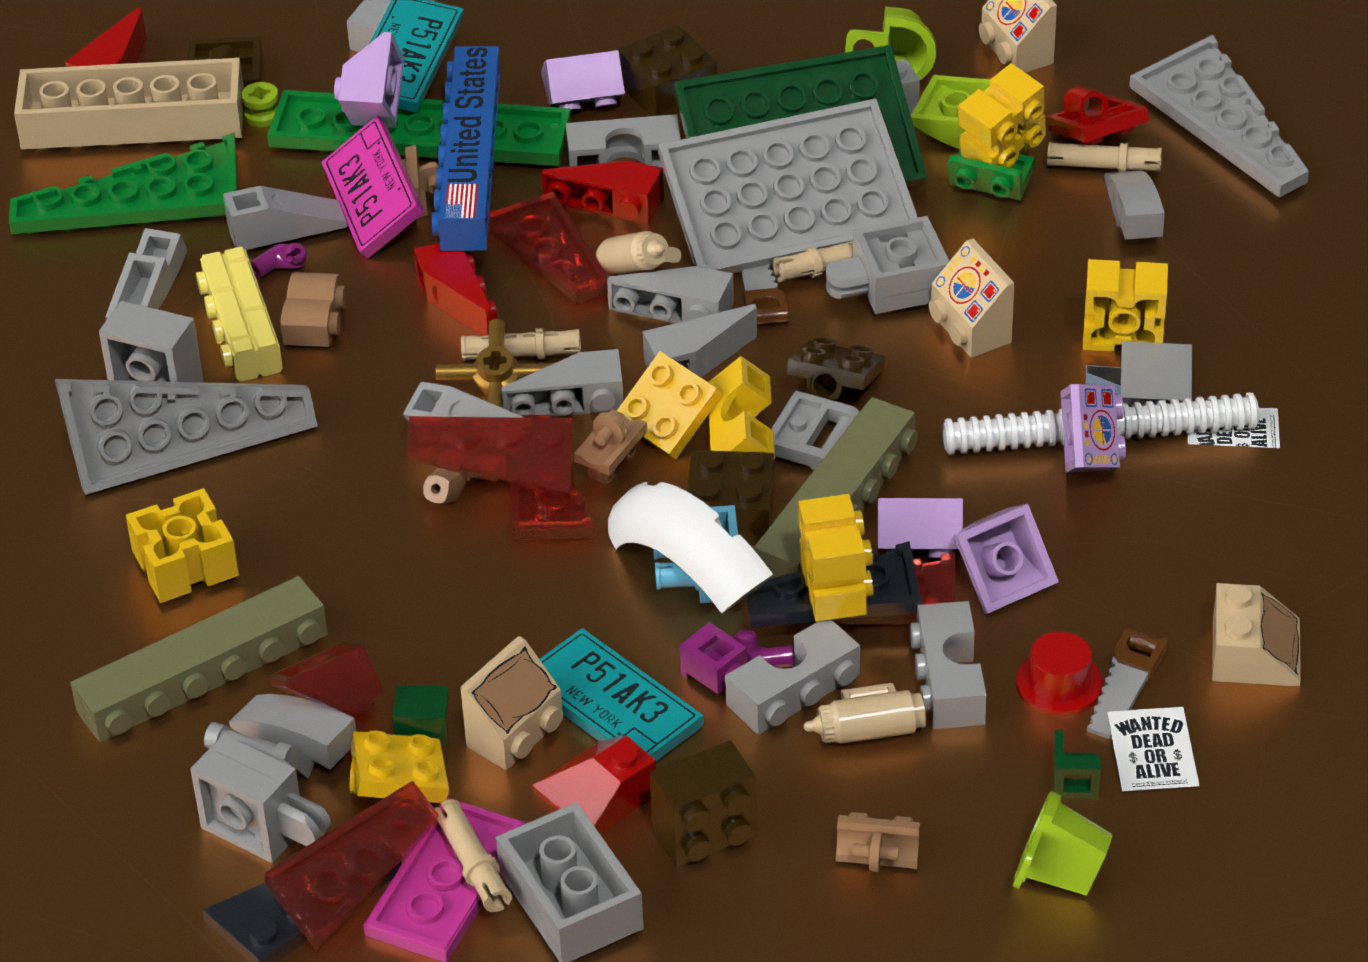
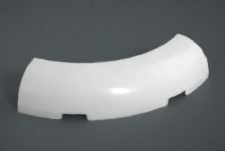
(690, 537)

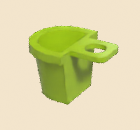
(907, 36)
(1063, 848)

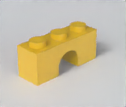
(733, 418)

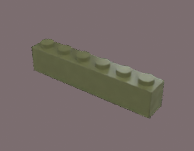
(853, 466)
(199, 659)

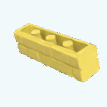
(239, 314)

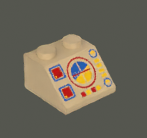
(1020, 31)
(974, 300)

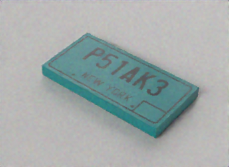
(424, 36)
(616, 698)

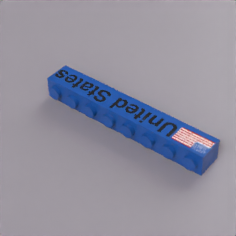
(467, 149)

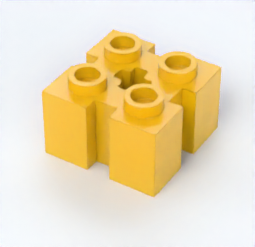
(1003, 118)
(1124, 304)
(182, 545)
(834, 557)

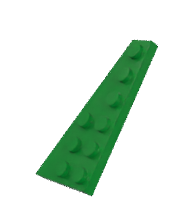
(136, 193)

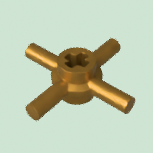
(492, 368)

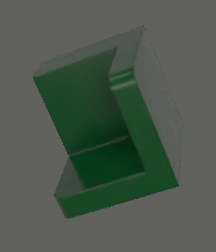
(421, 711)
(1075, 773)

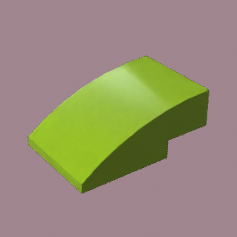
(938, 107)

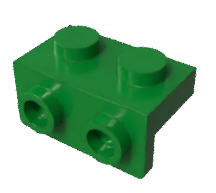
(989, 177)

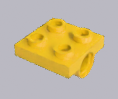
(671, 403)
(389, 762)

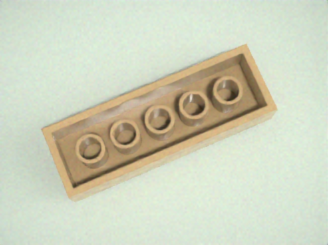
(129, 103)

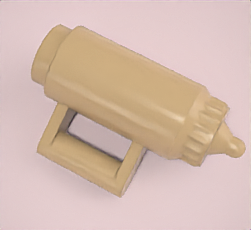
(635, 253)
(869, 715)

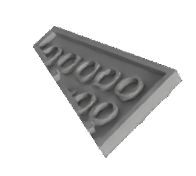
(1222, 111)
(150, 427)

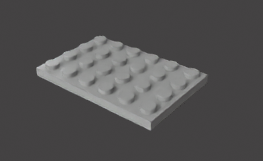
(785, 185)

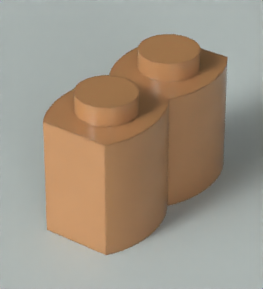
(312, 309)

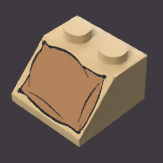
(1254, 637)
(510, 705)

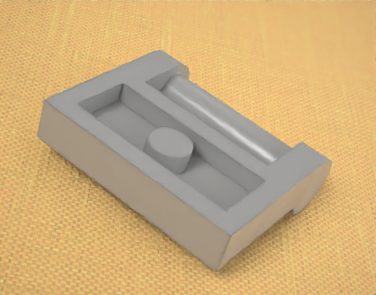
(802, 423)
(278, 751)

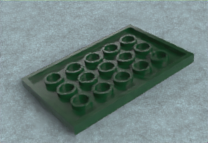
(803, 87)

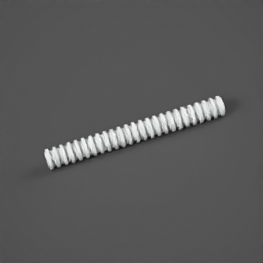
(1136, 421)

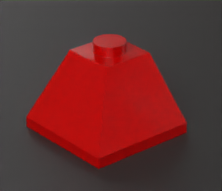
(604, 780)

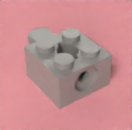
(890, 265)
(254, 800)

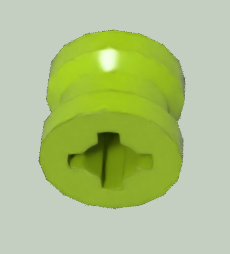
(260, 103)

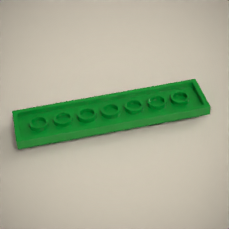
(317, 123)

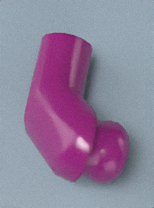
(279, 257)
(775, 656)

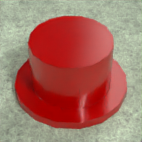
(1059, 675)

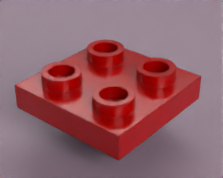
(1101, 118)

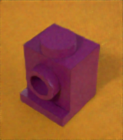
(719, 656)

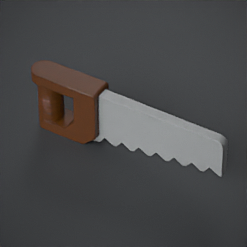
(764, 293)
(1127, 676)

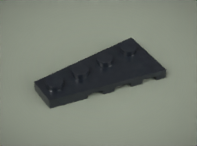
(787, 598)
(259, 923)

